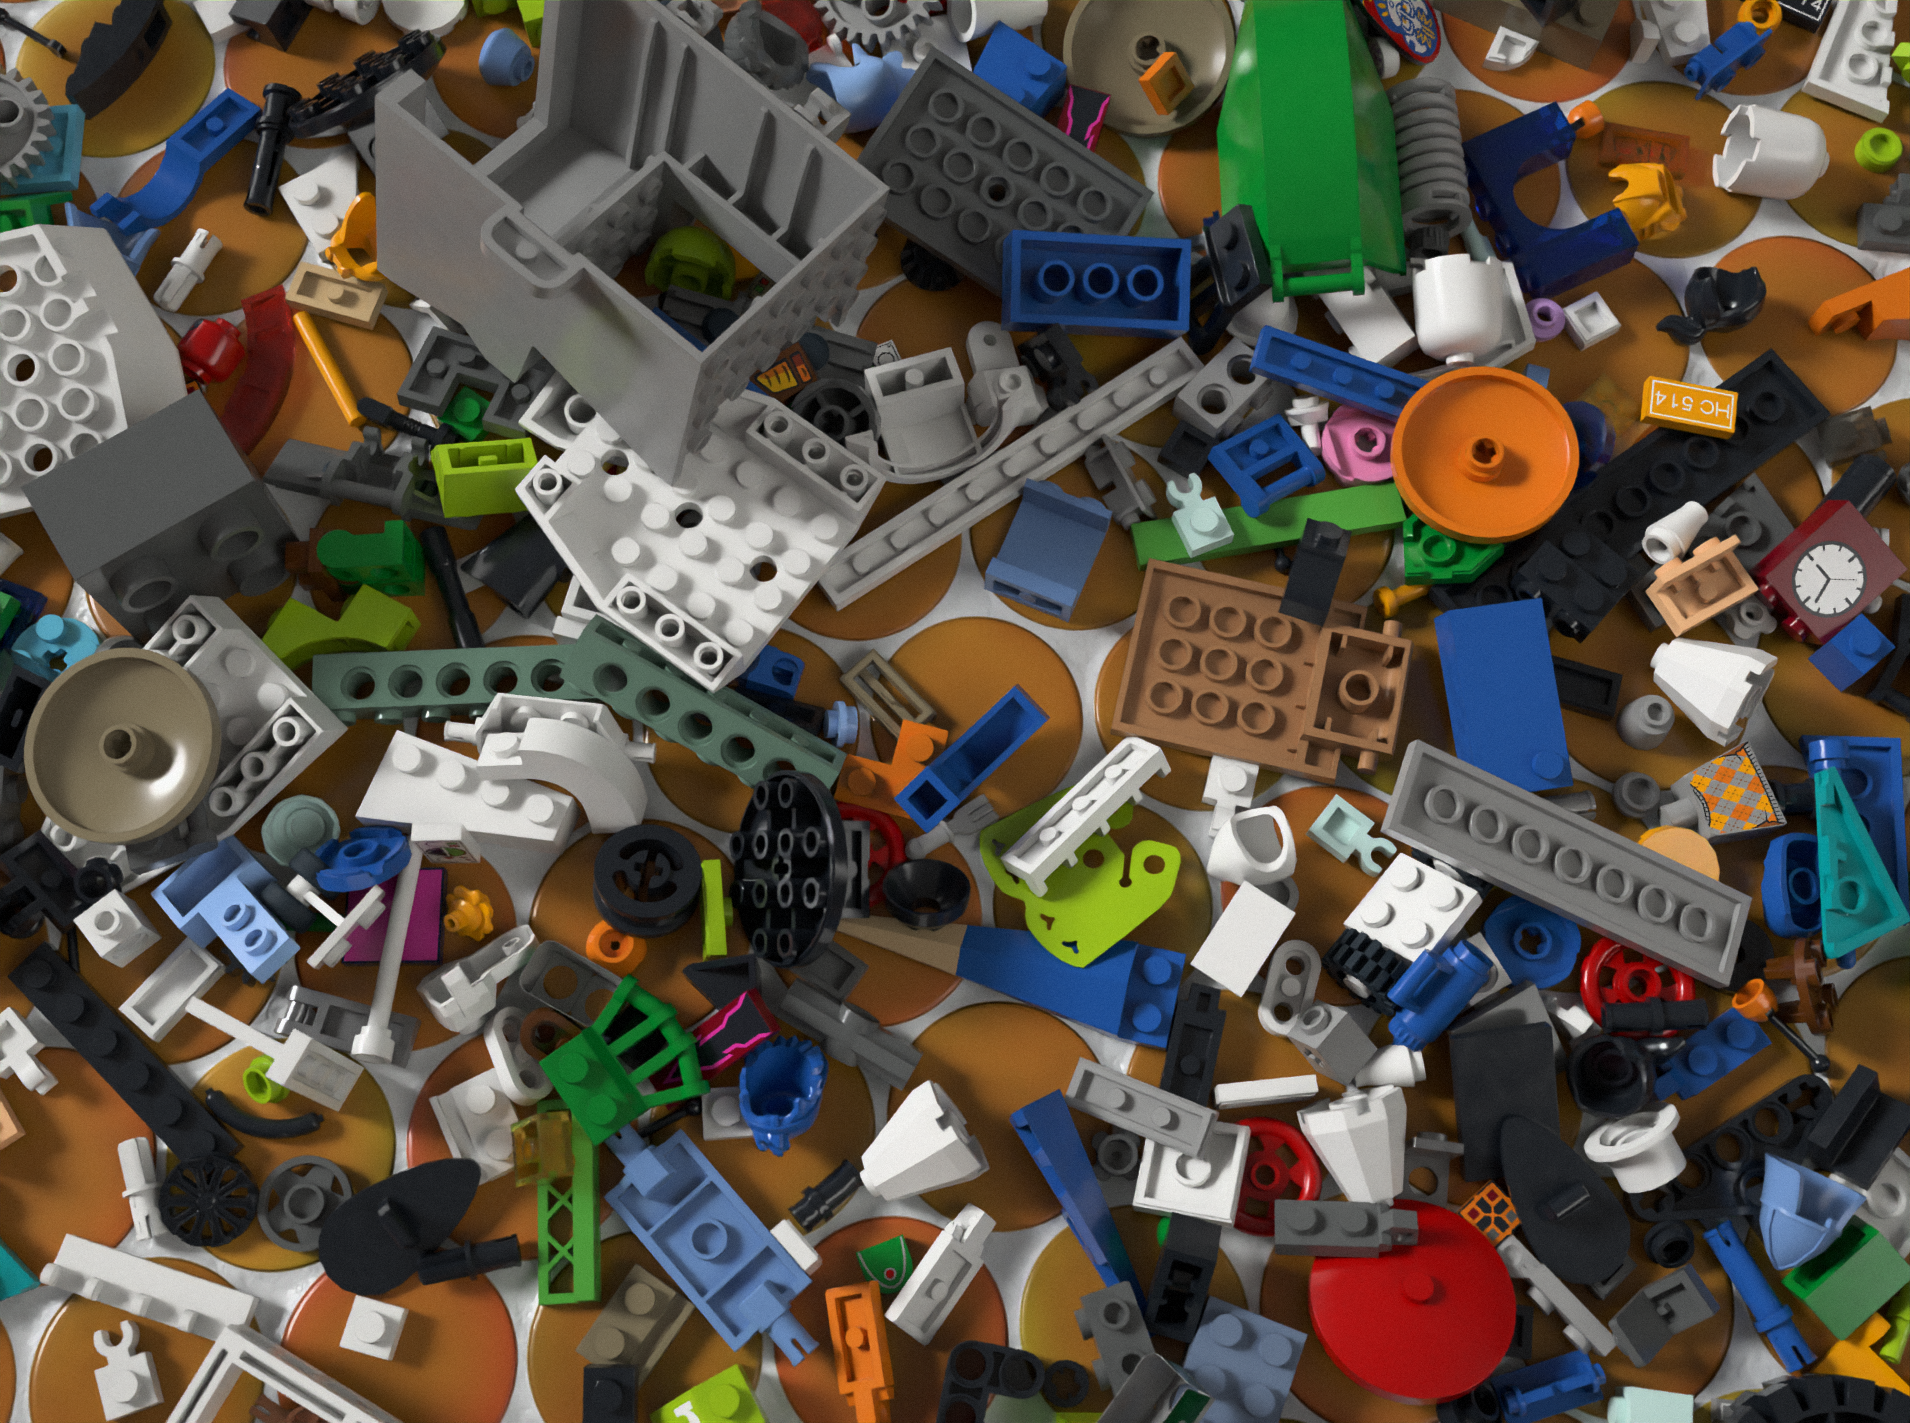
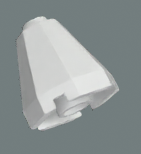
(1713, 683)
(1361, 1141)
(922, 1148)

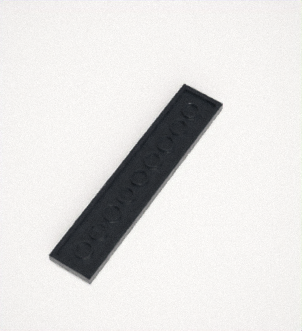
(1662, 476)

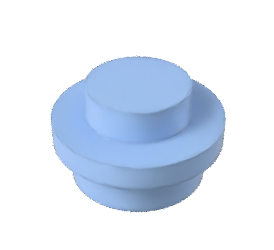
(841, 724)

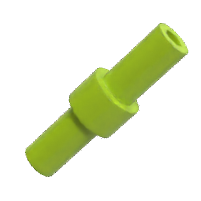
(1898, 1334)

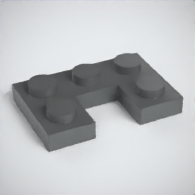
(455, 359)

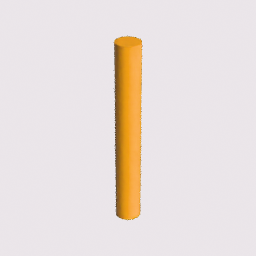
(328, 368)

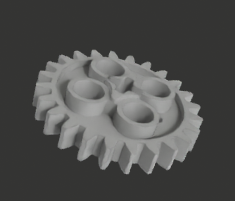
(858, 24)
(28, 132)

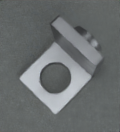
(1434, 1153)

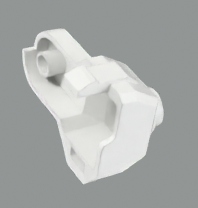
(998, 373)
(466, 988)

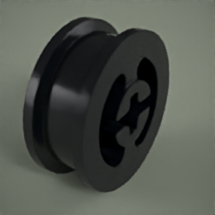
(671, 891)

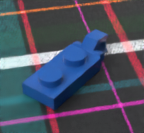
(1709, 1056)

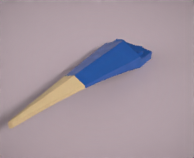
(1120, 994)

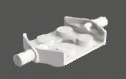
(512, 713)

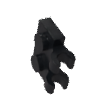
(1056, 360)

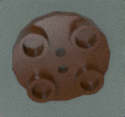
(1816, 997)

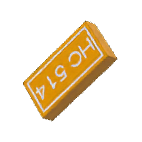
(1689, 407)

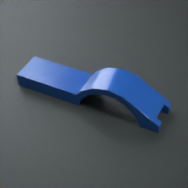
(185, 161)

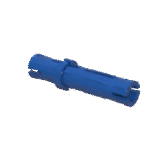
(1759, 1297)

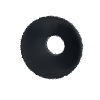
(929, 885)

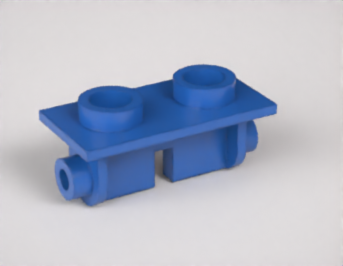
(1740, 49)
(1549, 1387)

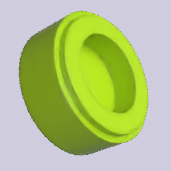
(1878, 150)

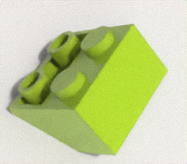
(482, 476)

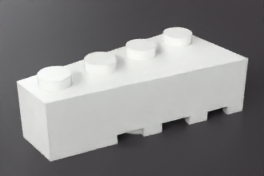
(1369, 320)

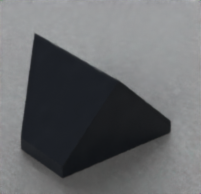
(725, 978)

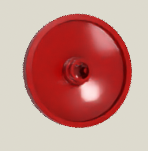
(1418, 1317)

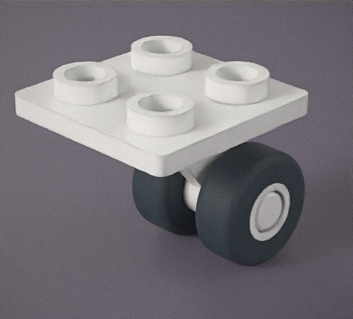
(293, 903)

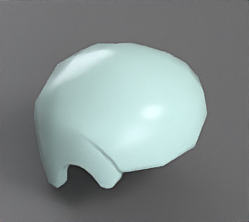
(298, 824)

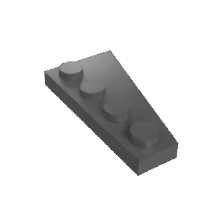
(1747, 513)

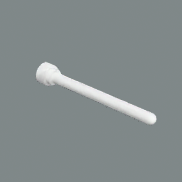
(375, 1041)

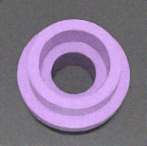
(1545, 330)

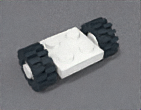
(1406, 911)

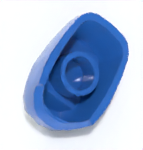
(1792, 887)

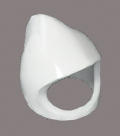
(1250, 848)

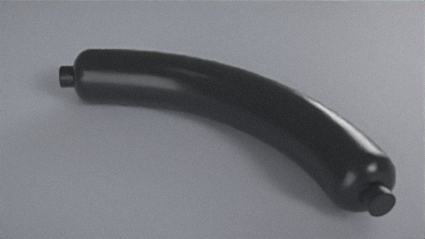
(257, 1126)

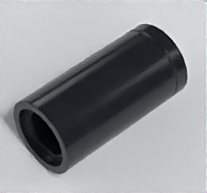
(1863, 484)

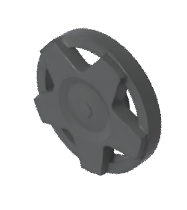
(303, 1201)

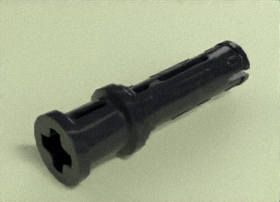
(274, 136)

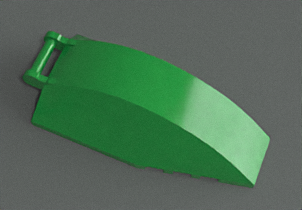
(1311, 146)

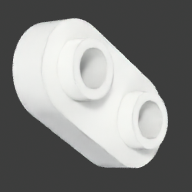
(1289, 990)
(512, 1061)

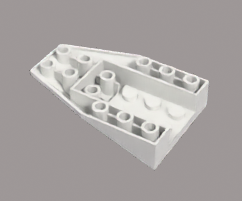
(266, 722)

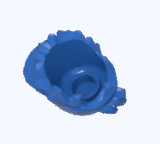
(782, 1091)

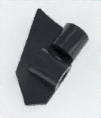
(519, 567)

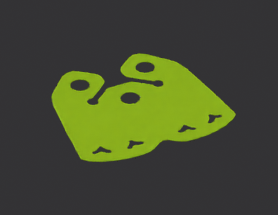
(1083, 900)

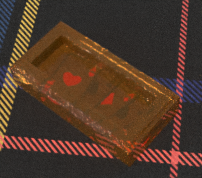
(1635, 145)

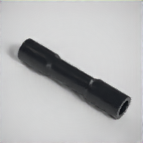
(444, 568)

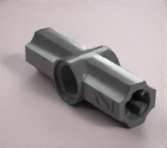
(849, 1033)

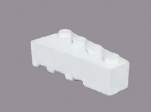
(439, 785)

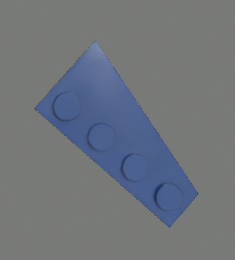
(1876, 790)

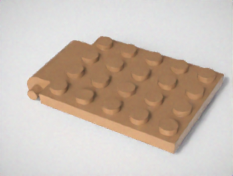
(1240, 681)

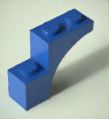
(971, 758)

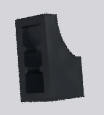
(1315, 571)

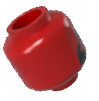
(211, 351)

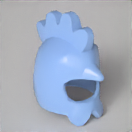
(866, 88)

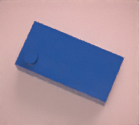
(1096, 284)
(1504, 693)

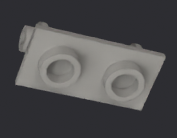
(1113, 466)

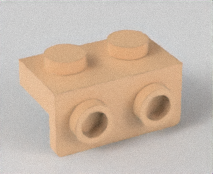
(1701, 586)

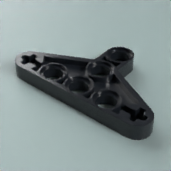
(1723, 1183)

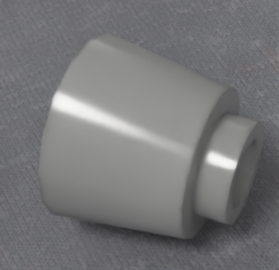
(1645, 722)

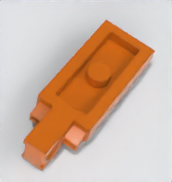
(861, 1349)

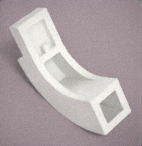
(575, 760)

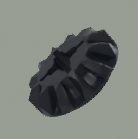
(934, 277)

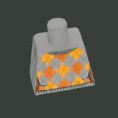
(1725, 799)

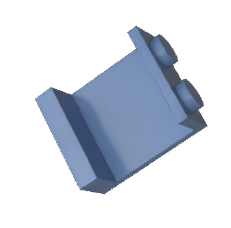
(1049, 549)

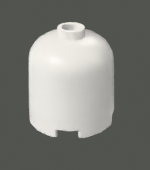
(1770, 153)
(1458, 308)

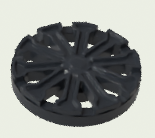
(209, 1199)

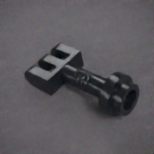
(393, 420)

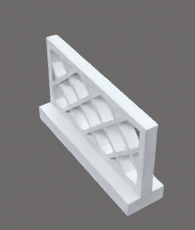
(298, 1064)

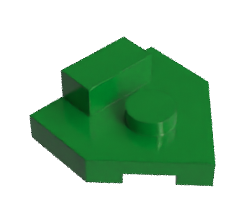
(1442, 559)

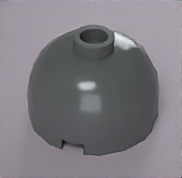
(838, 409)

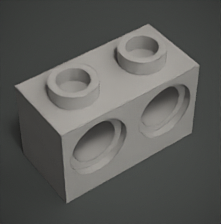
(1217, 388)

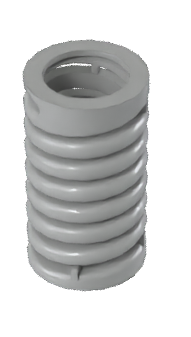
(1429, 156)

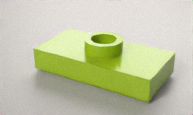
(714, 911)

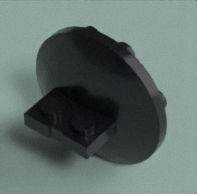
(348, 103)
(797, 869)

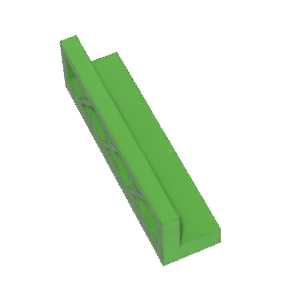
(586, 1221)

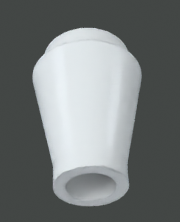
(1674, 533)
(1392, 1066)

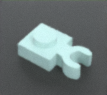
(1198, 522)
(1344, 831)

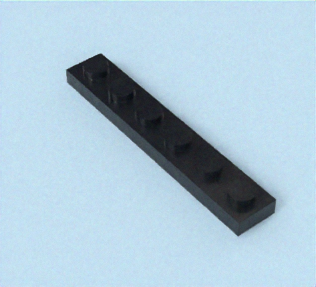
(121, 1056)

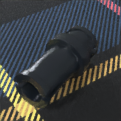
(826, 1196)

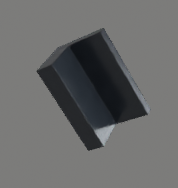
(1859, 1130)

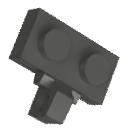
(1887, 225)

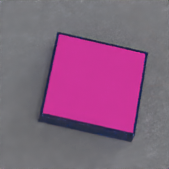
(425, 930)

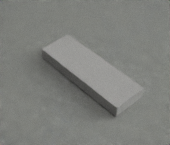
(1141, 1108)

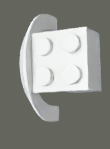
(926, 420)

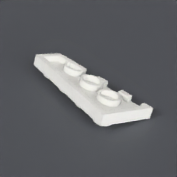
(1681, 28)
(1855, 58)

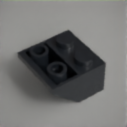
(21, 688)

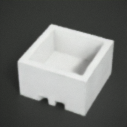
(1242, 938)

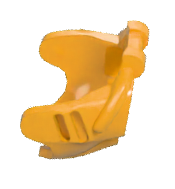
(1650, 200)
(357, 231)

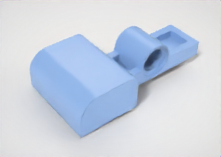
(219, 898)

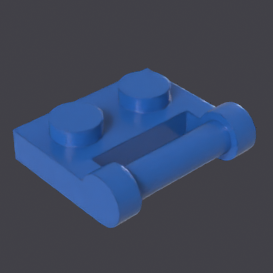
(1259, 452)

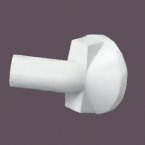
(1307, 412)

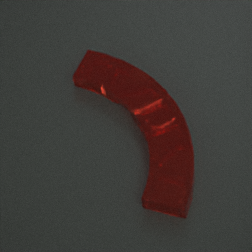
(268, 368)

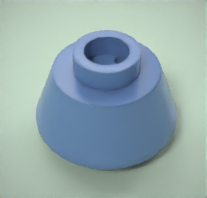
(505, 59)

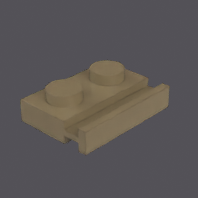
(637, 1324)

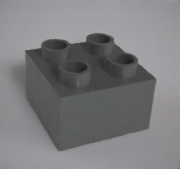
(164, 517)

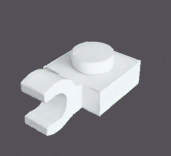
(1229, 789)
(17, 1053)

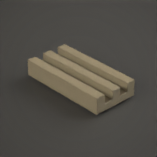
(860, 669)

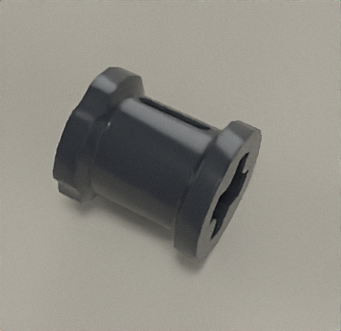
(1795, 798)

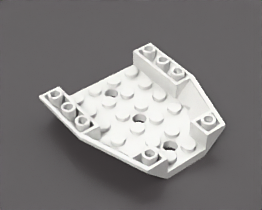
(93, 346)
(765, 494)

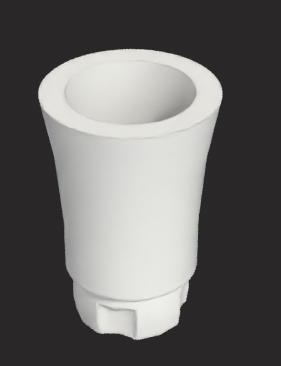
(979, 17)

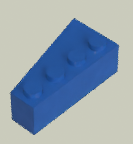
(1022, 70)

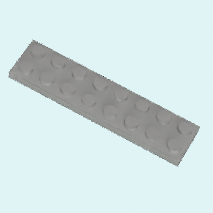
(1566, 864)

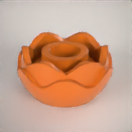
(618, 961)

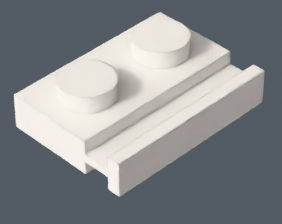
(478, 1123)

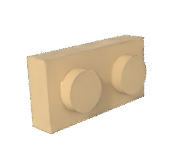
(333, 297)

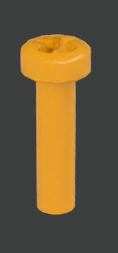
(1388, 601)

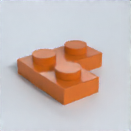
(878, 783)

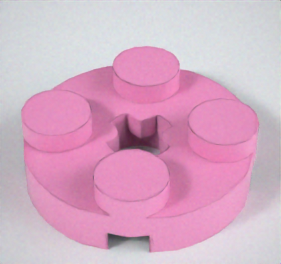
(1345, 459)

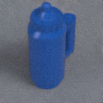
(1435, 993)

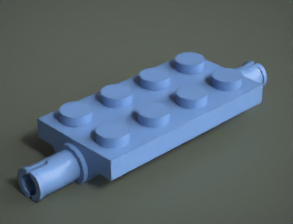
(709, 1241)

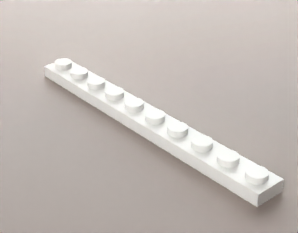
(1003, 475)

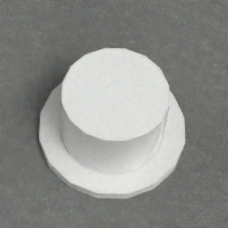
(1639, 1147)

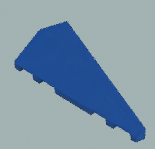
(1060, 1155)

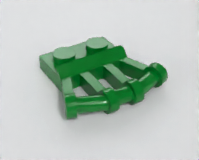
(596, 1083)

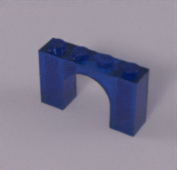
(1544, 257)

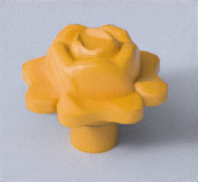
(468, 913)

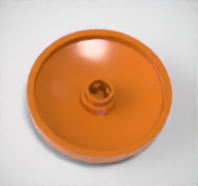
(1484, 455)

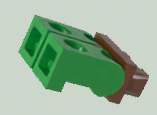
(343, 562)

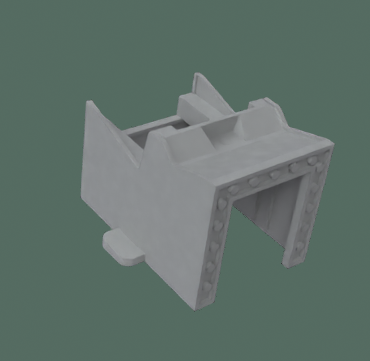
(626, 141)

